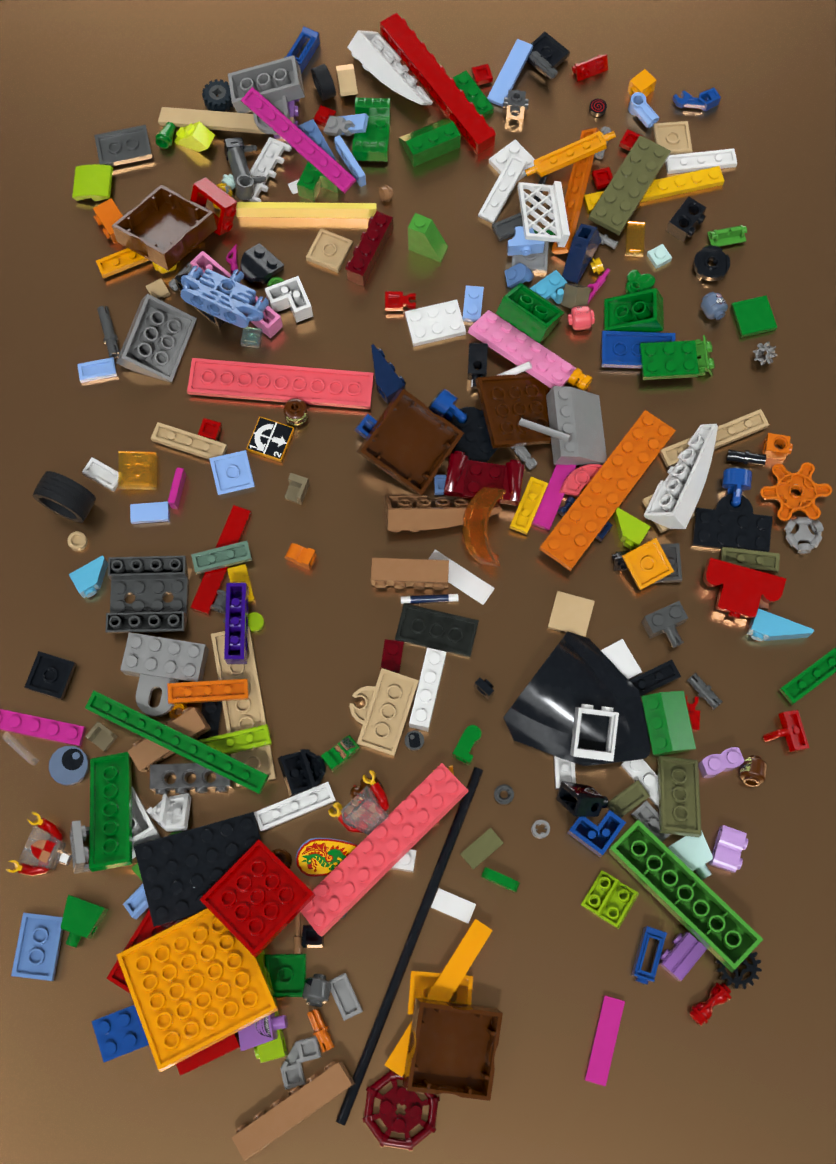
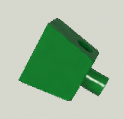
(81, 919)

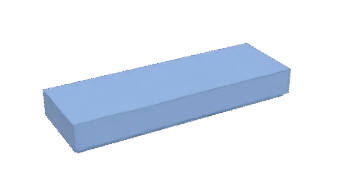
(350, 161)

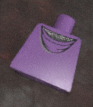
(261, 1031)

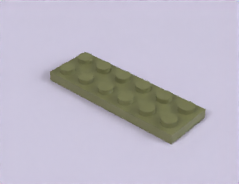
(629, 185)

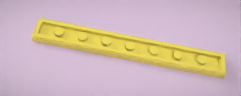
(305, 210)

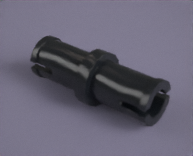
(746, 457)

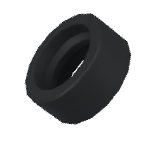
(323, 82)

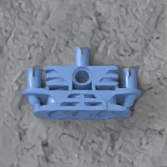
(222, 296)

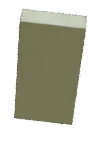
(628, 799)
(481, 848)

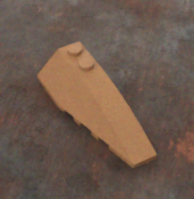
(420, 513)

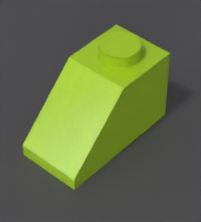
(630, 529)

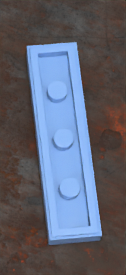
(510, 72)

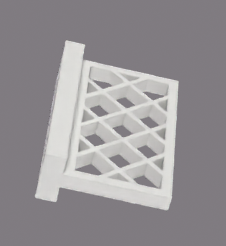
(556, 212)

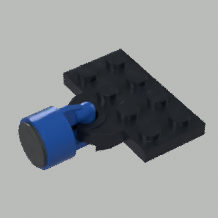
(471, 421)
(733, 519)

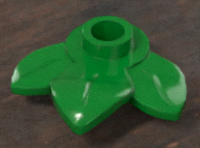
(639, 282)

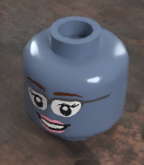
(714, 306)

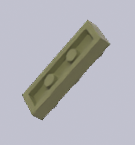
(756, 560)

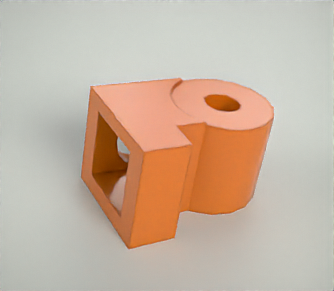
(301, 556)

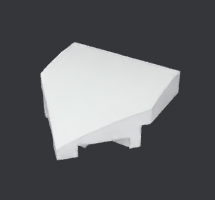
(172, 812)

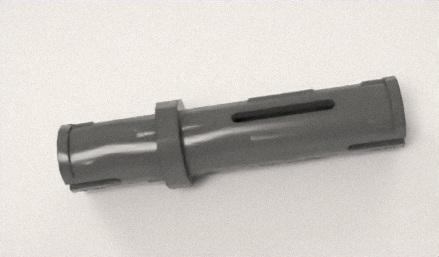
(110, 338)

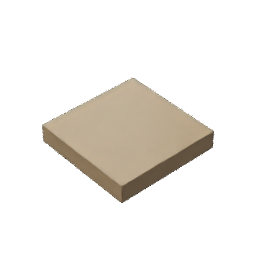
(673, 136)
(329, 250)
(571, 614)

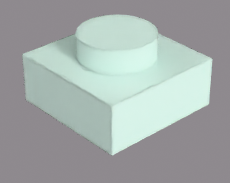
(659, 256)

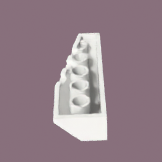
(385, 65)
(680, 492)

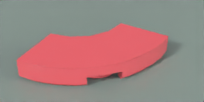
(579, 479)

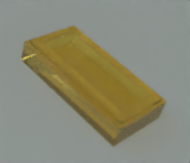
(635, 239)

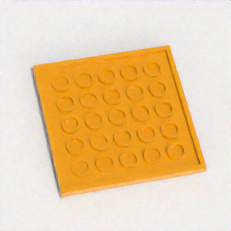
(194, 987)

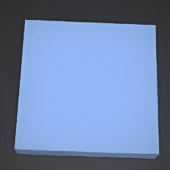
(232, 472)

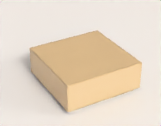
(158, 289)

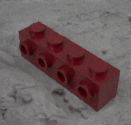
(370, 248)

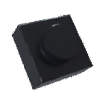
(484, 687)
(310, 938)

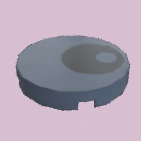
(68, 765)

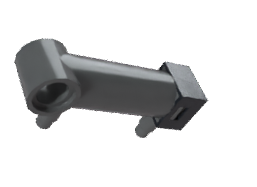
(234, 153)

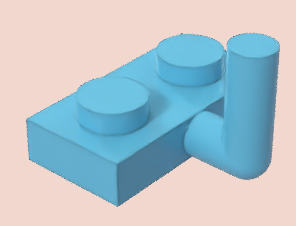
(551, 286)

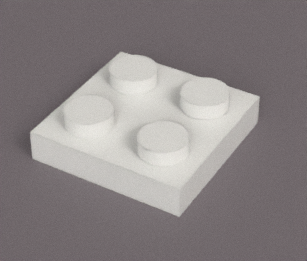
(500, 158)

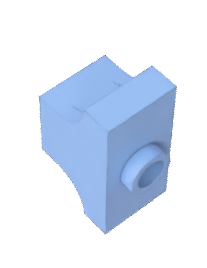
(522, 246)

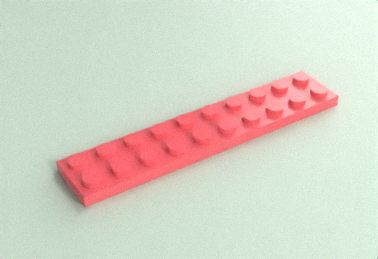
(280, 383)
(383, 849)

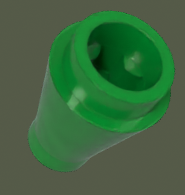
(165, 136)

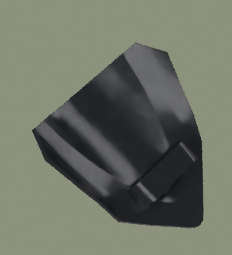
(571, 677)

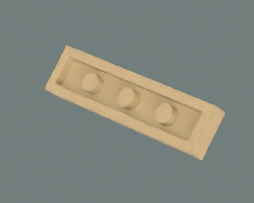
(187, 441)

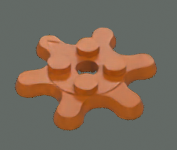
(801, 481)

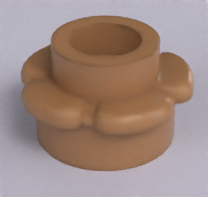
(385, 193)

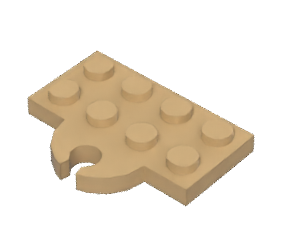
(384, 710)

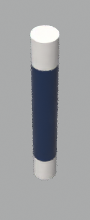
(429, 598)

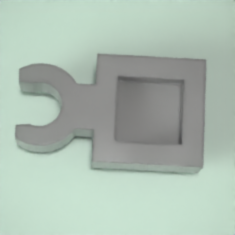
(337, 125)

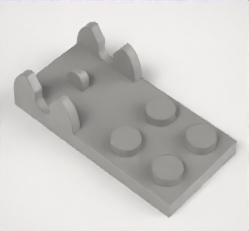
(79, 853)

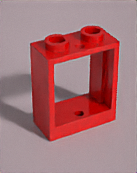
(206, 190)

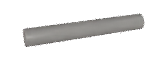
(545, 430)

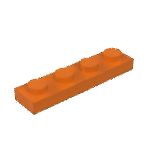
(207, 691)

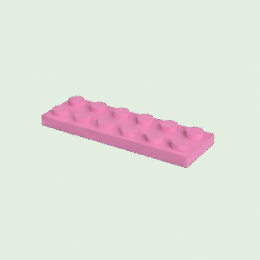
(520, 349)

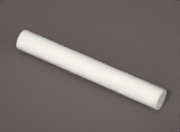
(516, 370)

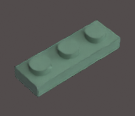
(221, 557)

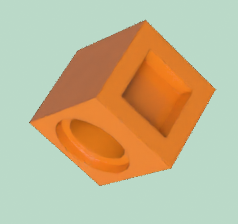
(776, 439)

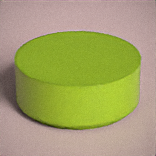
(255, 622)

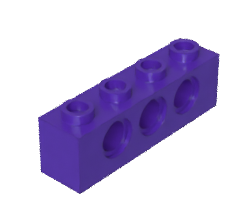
(236, 623)

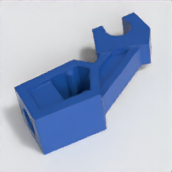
(711, 95)

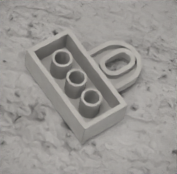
(275, 81)
(161, 662)

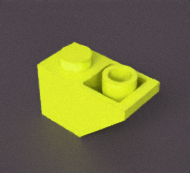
(194, 137)

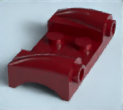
(468, 477)

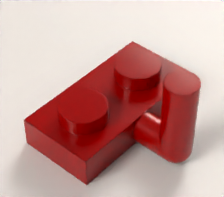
(792, 730)

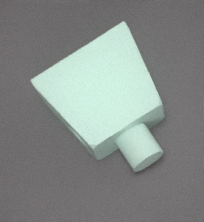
(694, 854)

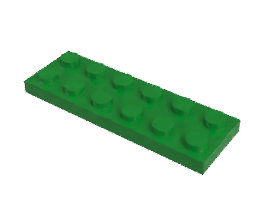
(110, 812)

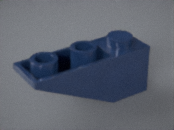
(581, 252)
(386, 379)

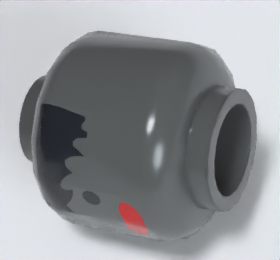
(316, 990)

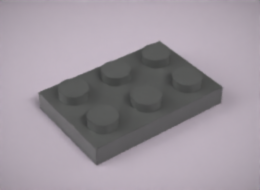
(123, 146)

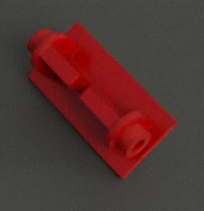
(591, 67)

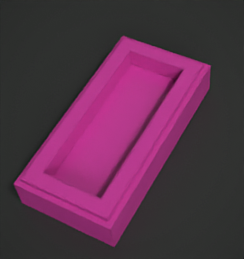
(177, 488)

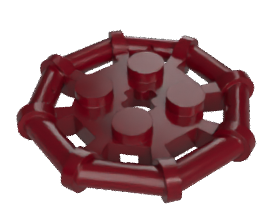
(398, 1122)

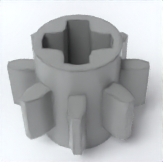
(768, 357)

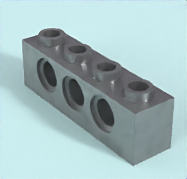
(160, 772)

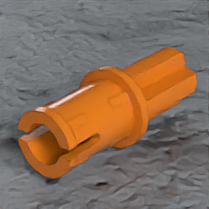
(320, 1030)

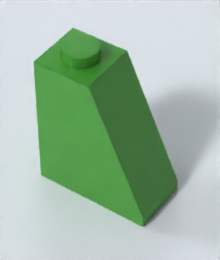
(425, 238)

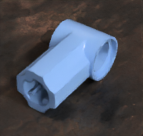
(643, 110)

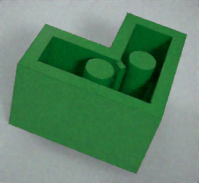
(312, 182)

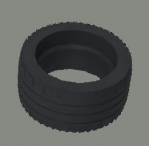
(64, 496)

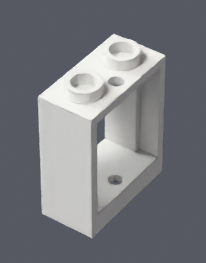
(607, 755)

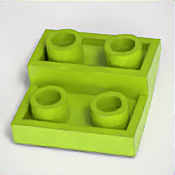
(92, 182)
(610, 899)

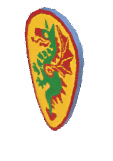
(322, 855)

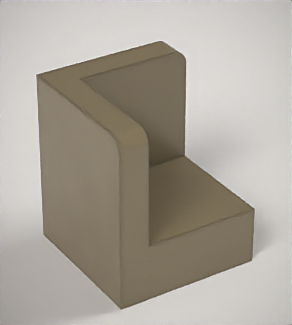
(575, 295)
(297, 488)
(101, 736)

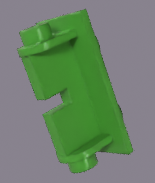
(727, 236)
(705, 363)

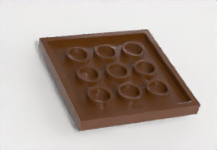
(509, 399)

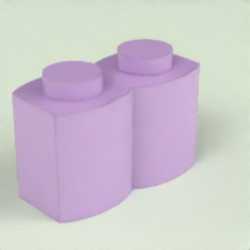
(716, 763)
(728, 849)

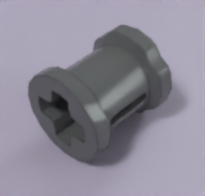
(220, 602)

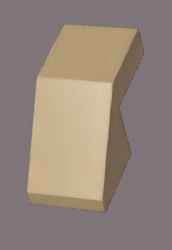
(346, 80)

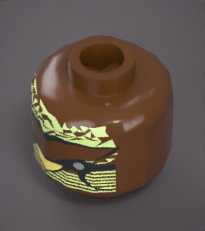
(295, 412)
(753, 771)

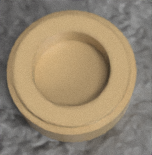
(77, 541)

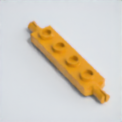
(570, 154)

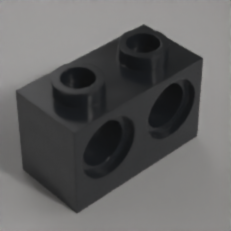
(684, 218)

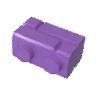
(682, 955)

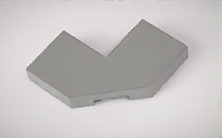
(292, 1068)

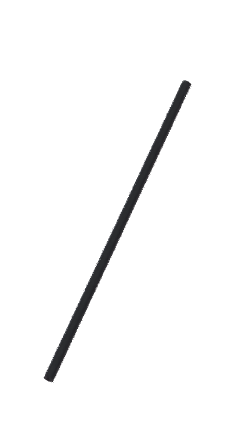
(408, 948)

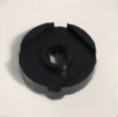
(707, 272)

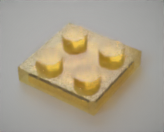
(137, 470)

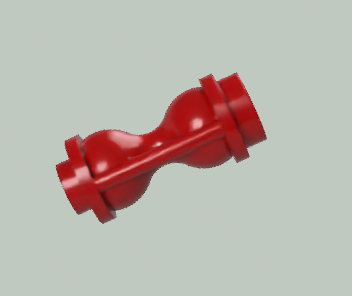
(703, 1010)

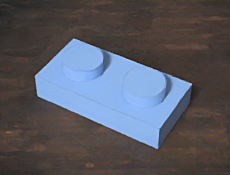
(472, 303)

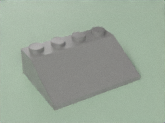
(156, 339)
(580, 416)

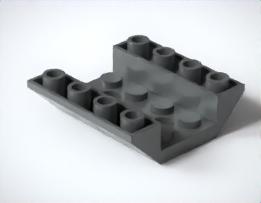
(149, 581)

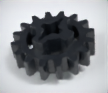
(738, 974)

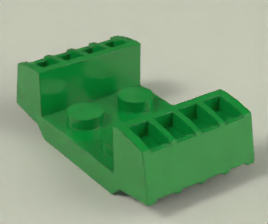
(373, 143)

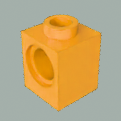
(643, 83)

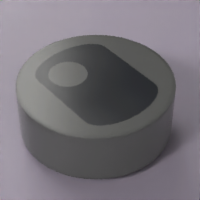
(414, 740)

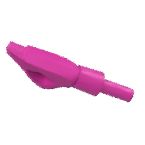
(233, 261)
(599, 282)

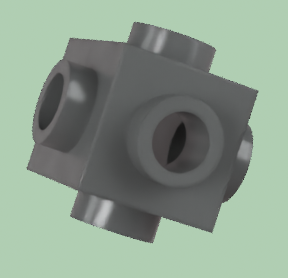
(516, 104)

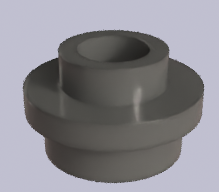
(506, 788)

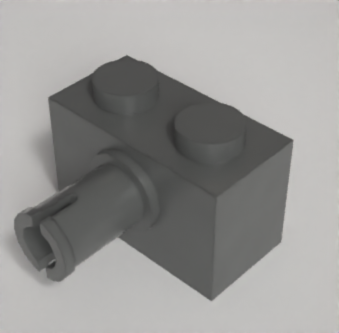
(666, 621)

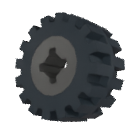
(220, 103)

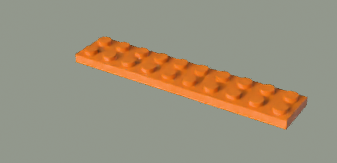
(607, 490)

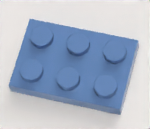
(38, 947)

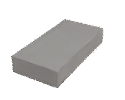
(345, 996)

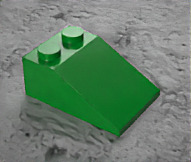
(635, 312)

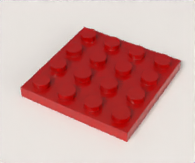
(257, 898)

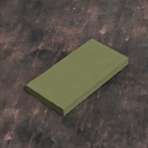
(679, 796)

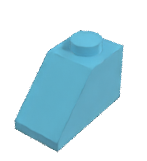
(90, 577)

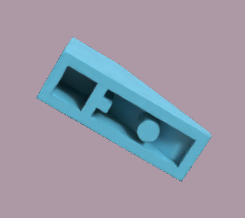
(773, 627)

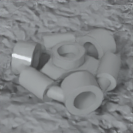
(804, 534)

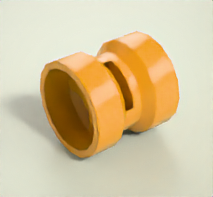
(579, 379)

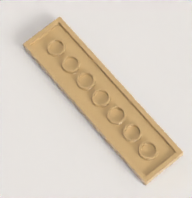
(244, 713)

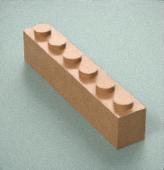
(293, 1110)

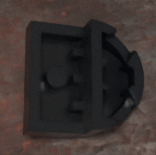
(259, 264)
(301, 771)

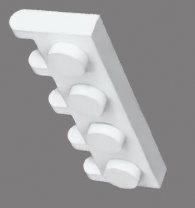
(265, 164)

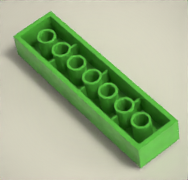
(685, 896)

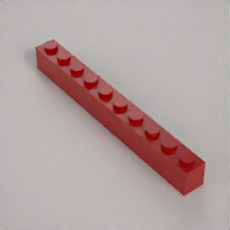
(437, 83)

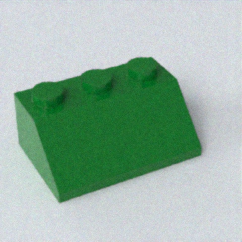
(431, 141)
(529, 312)
(668, 723)

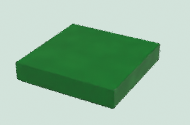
(754, 316)
(286, 974)

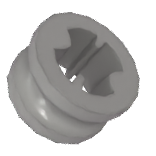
(542, 835)

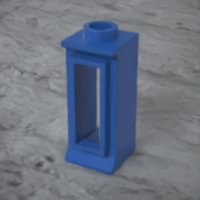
(309, 49)
(643, 976)

